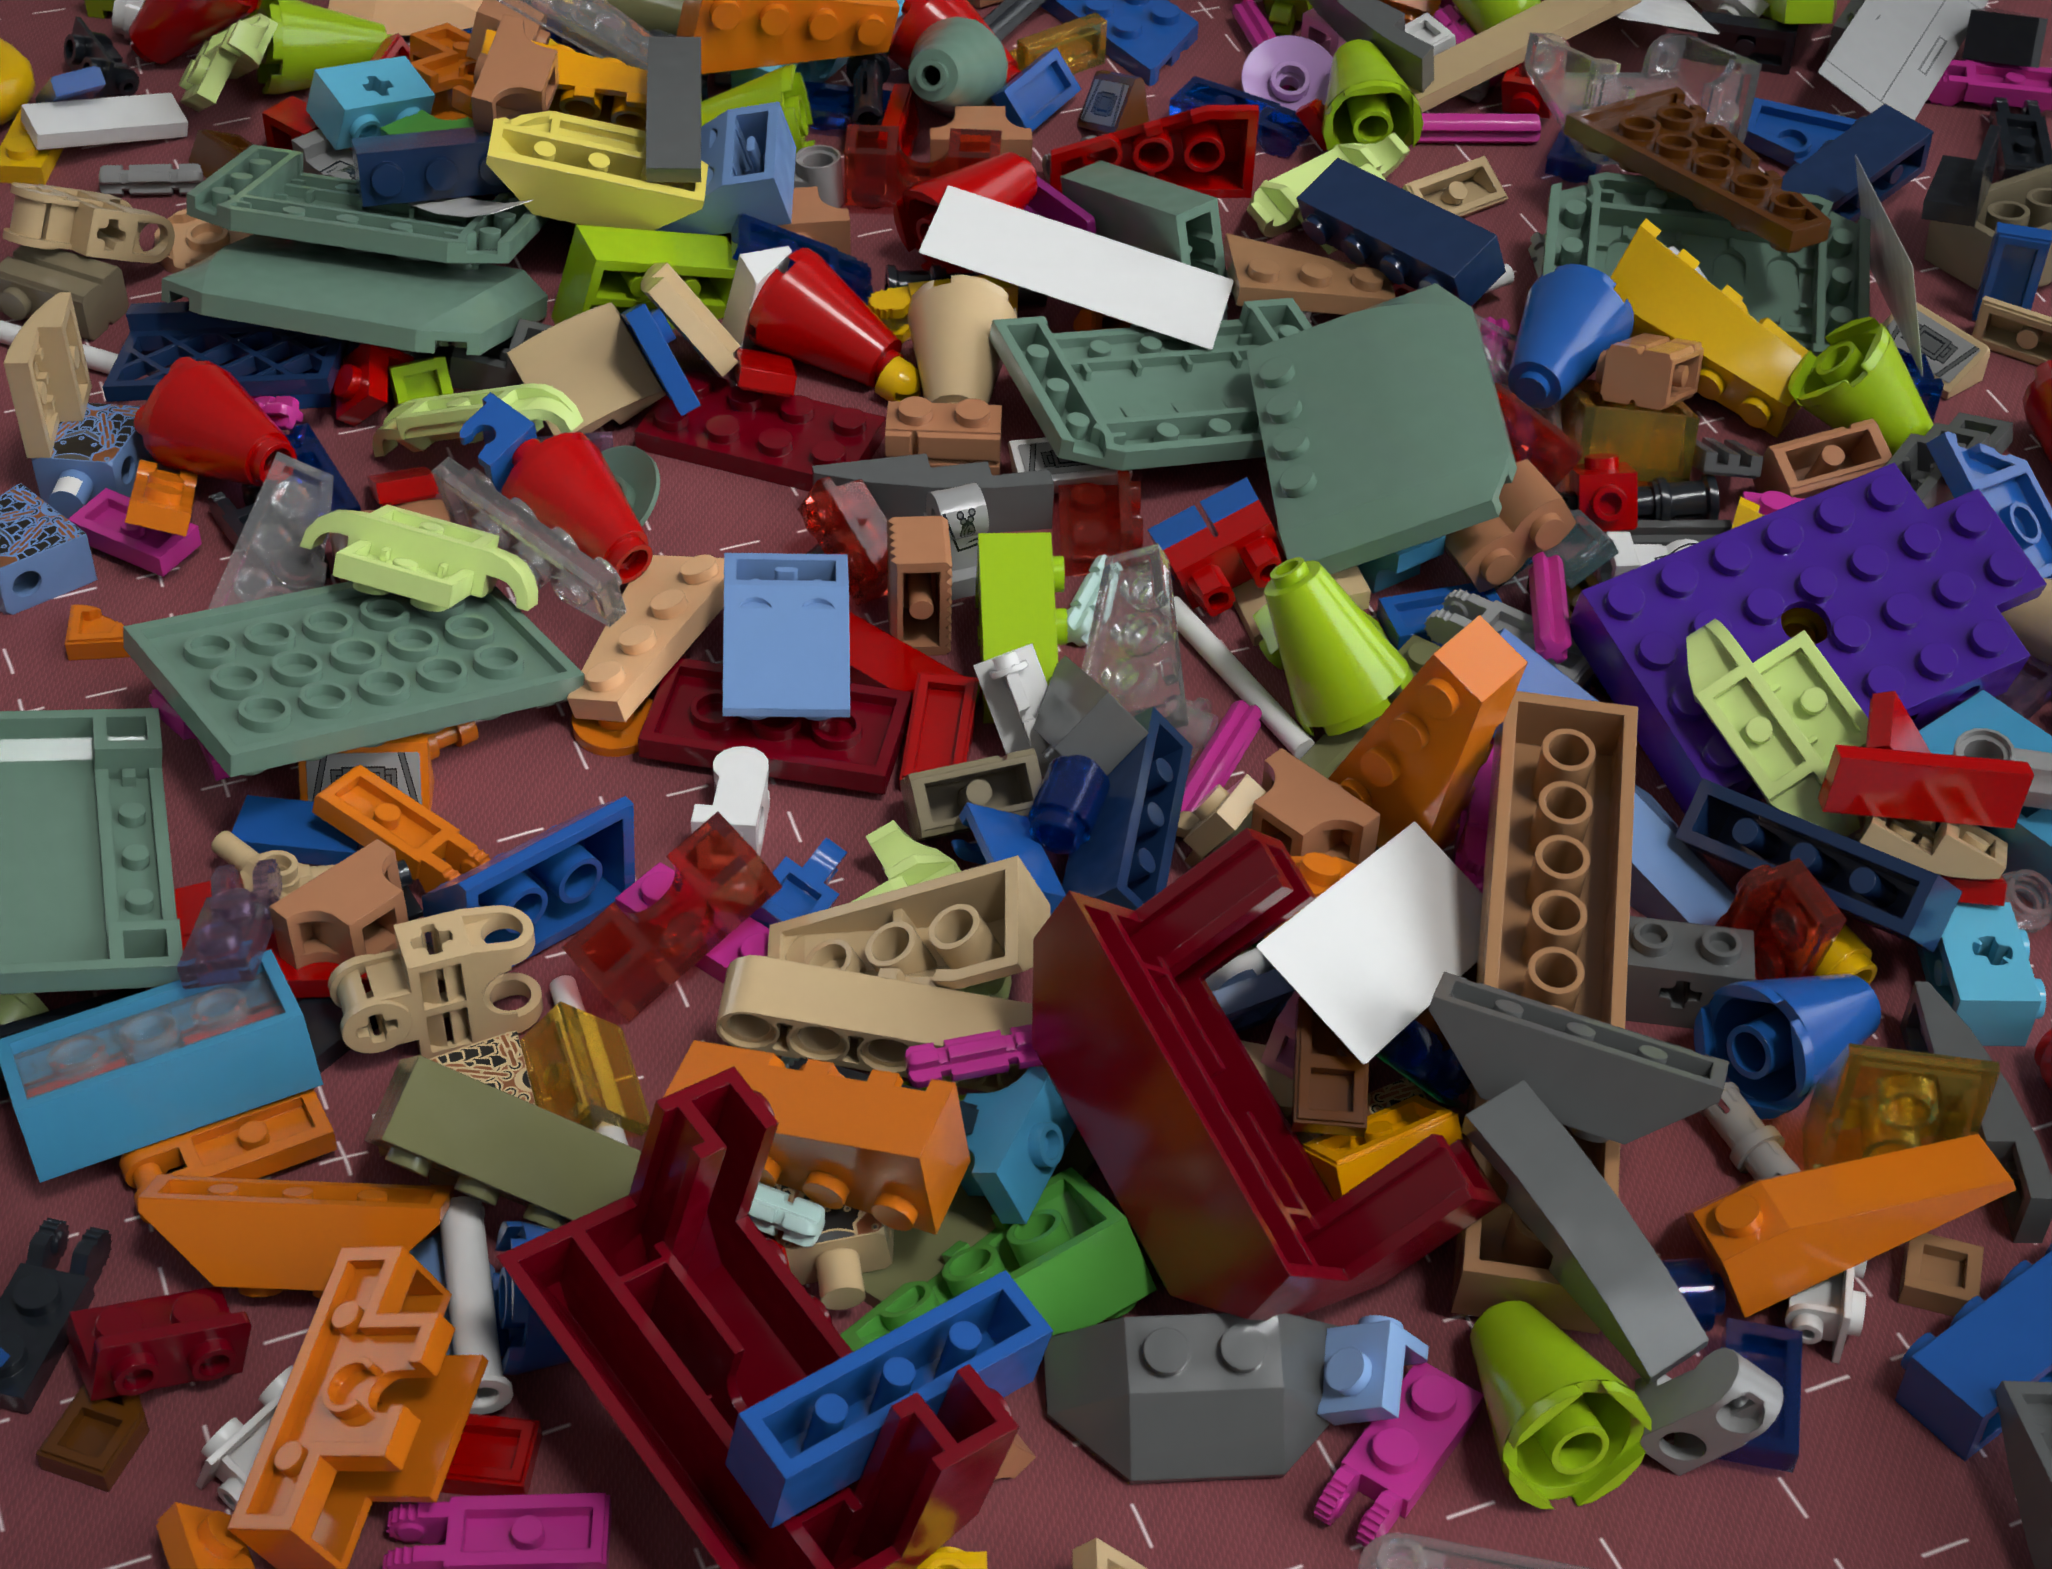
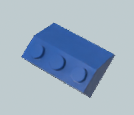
(554, 878)

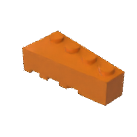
(785, 31)
(1435, 736)
(851, 1138)

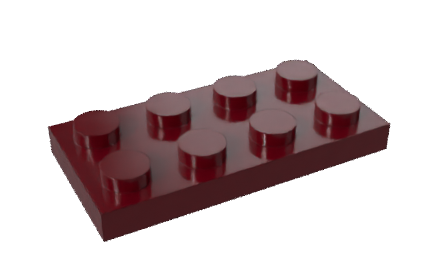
(759, 432)
(838, 752)

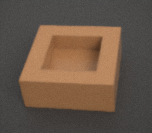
(1940, 1273)

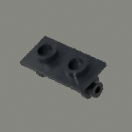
(90, 49)

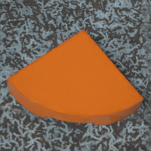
(93, 635)

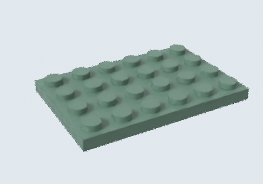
(343, 671)

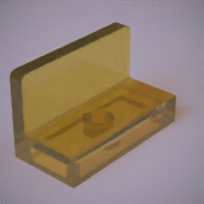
(1078, 41)
(584, 1070)

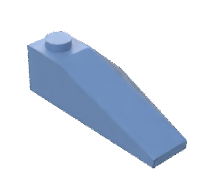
(1670, 876)

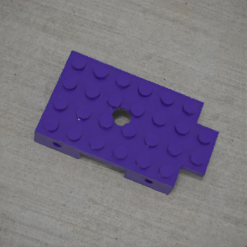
(1903, 597)

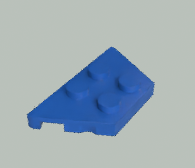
(1139, 32)
(2007, 486)

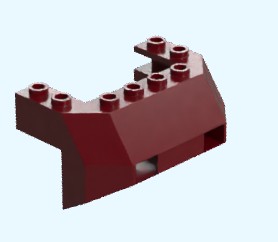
(1189, 1121)
(695, 1317)

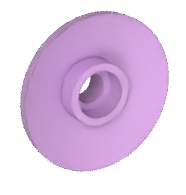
(1288, 62)

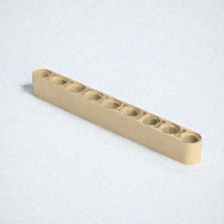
(874, 1019)

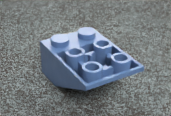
(748, 170)
(786, 636)

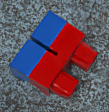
(1240, 551)

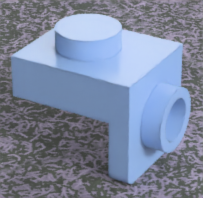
(1366, 1369)

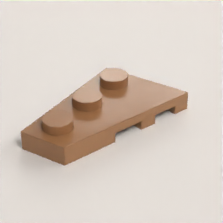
(1313, 281)

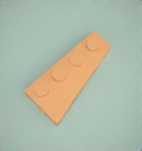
(662, 620)

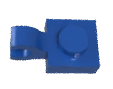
(804, 887)

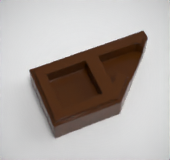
(1327, 1080)
(94, 1439)

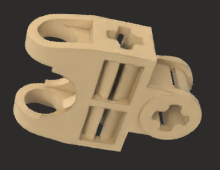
(85, 223)
(469, 977)

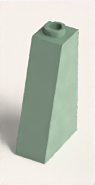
(1150, 214)

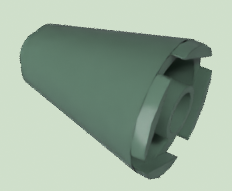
(957, 65)

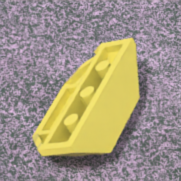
(586, 172)

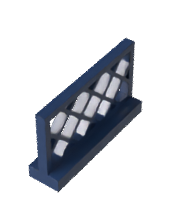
(170, 331)

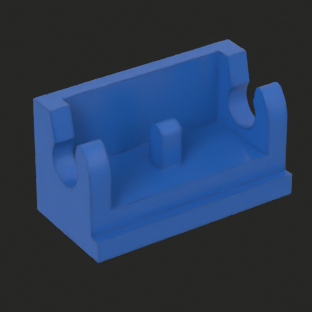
(503, 433)
(1005, 836)

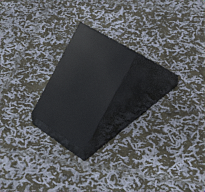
(2004, 37)

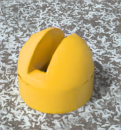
(898, 380)

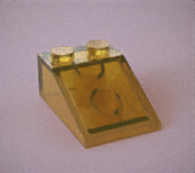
(1645, 438)
(1893, 1101)

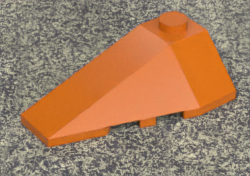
(1822, 1220)

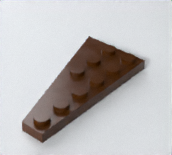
(1700, 162)

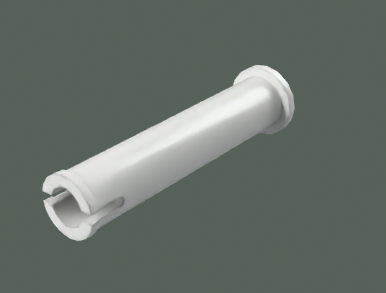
(472, 1298)

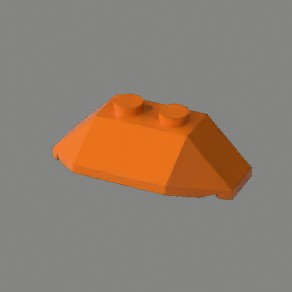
(284, 1231)

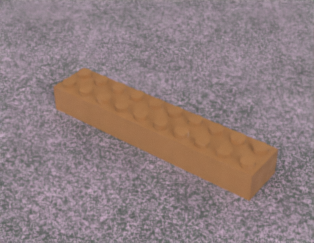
(1554, 935)

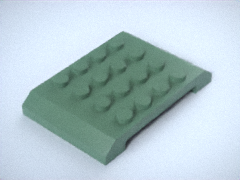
(84, 853)

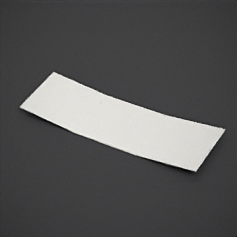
(464, 206)

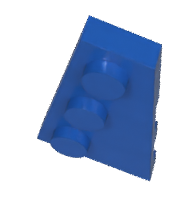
(1791, 132)
(652, 335)

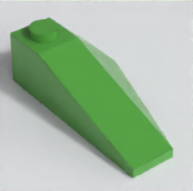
(1068, 1259)

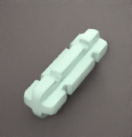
(1083, 604)
(799, 1220)

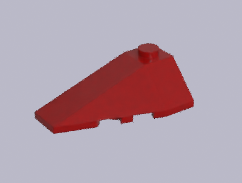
(1197, 149)

